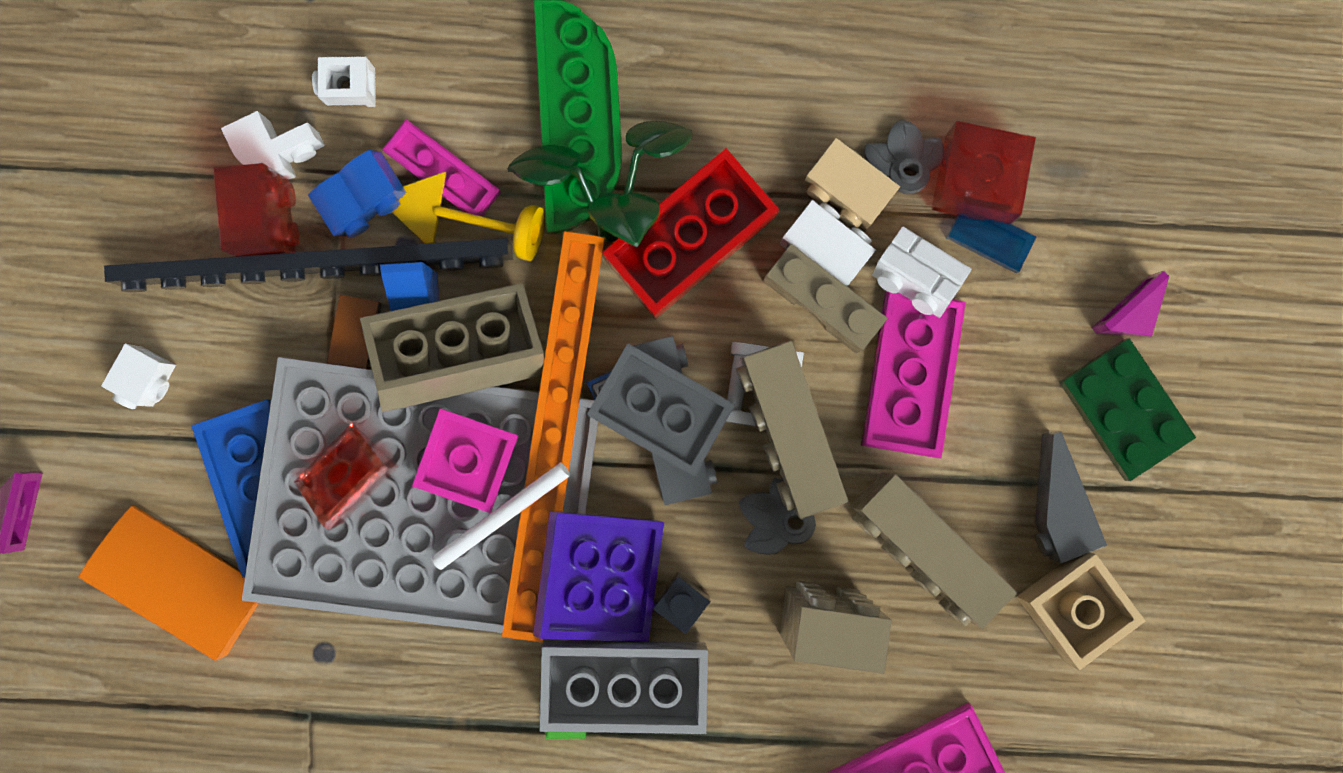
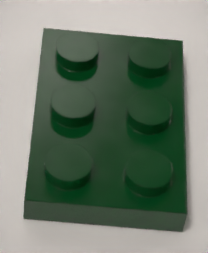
(1127, 409)

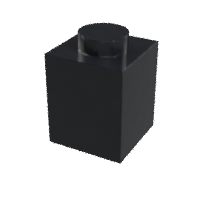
(681, 602)

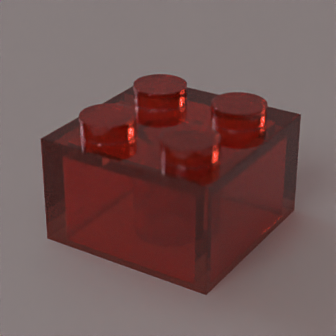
(983, 173)
(255, 210)

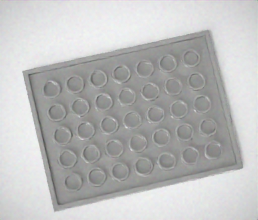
(385, 549)

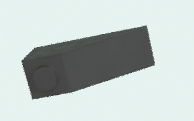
(1062, 506)

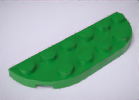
(577, 107)

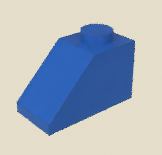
(409, 285)

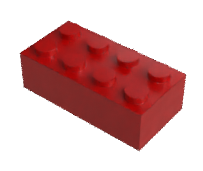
(693, 233)

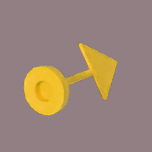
(422, 208)

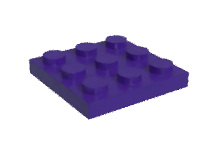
(598, 577)

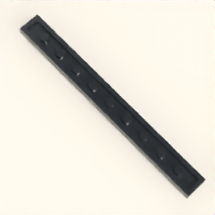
(294, 266)

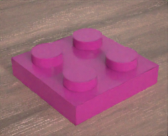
(465, 460)

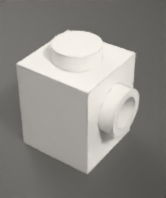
(138, 377)

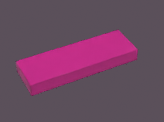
(428, 158)

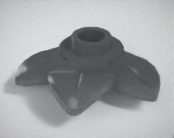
(906, 151)
(771, 522)

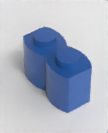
(357, 194)

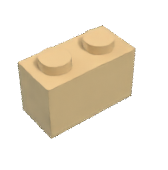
(850, 185)

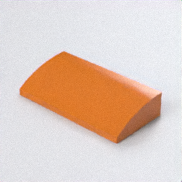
(171, 582)

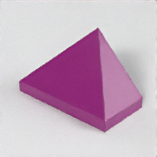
(1137, 311)
(17, 506)

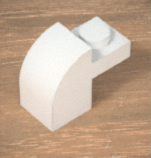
(255, 141)

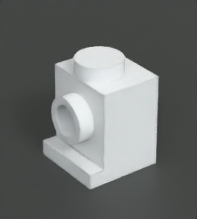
(336, 70)

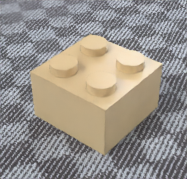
(1081, 609)

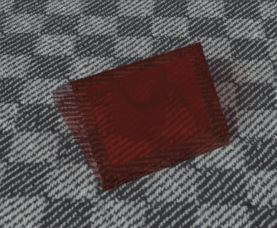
(344, 476)

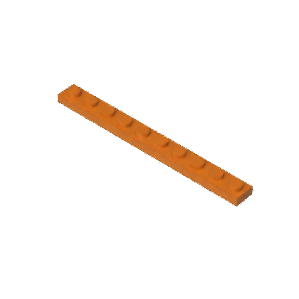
(554, 420)

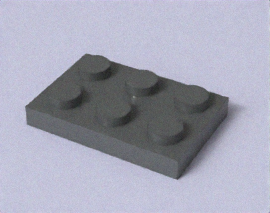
(660, 409)

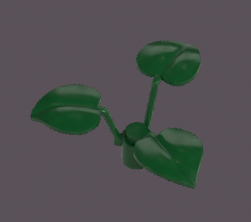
(615, 214)

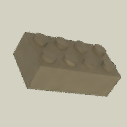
(452, 347)
(793, 430)
(935, 552)
(834, 628)

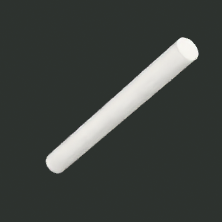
(500, 516)

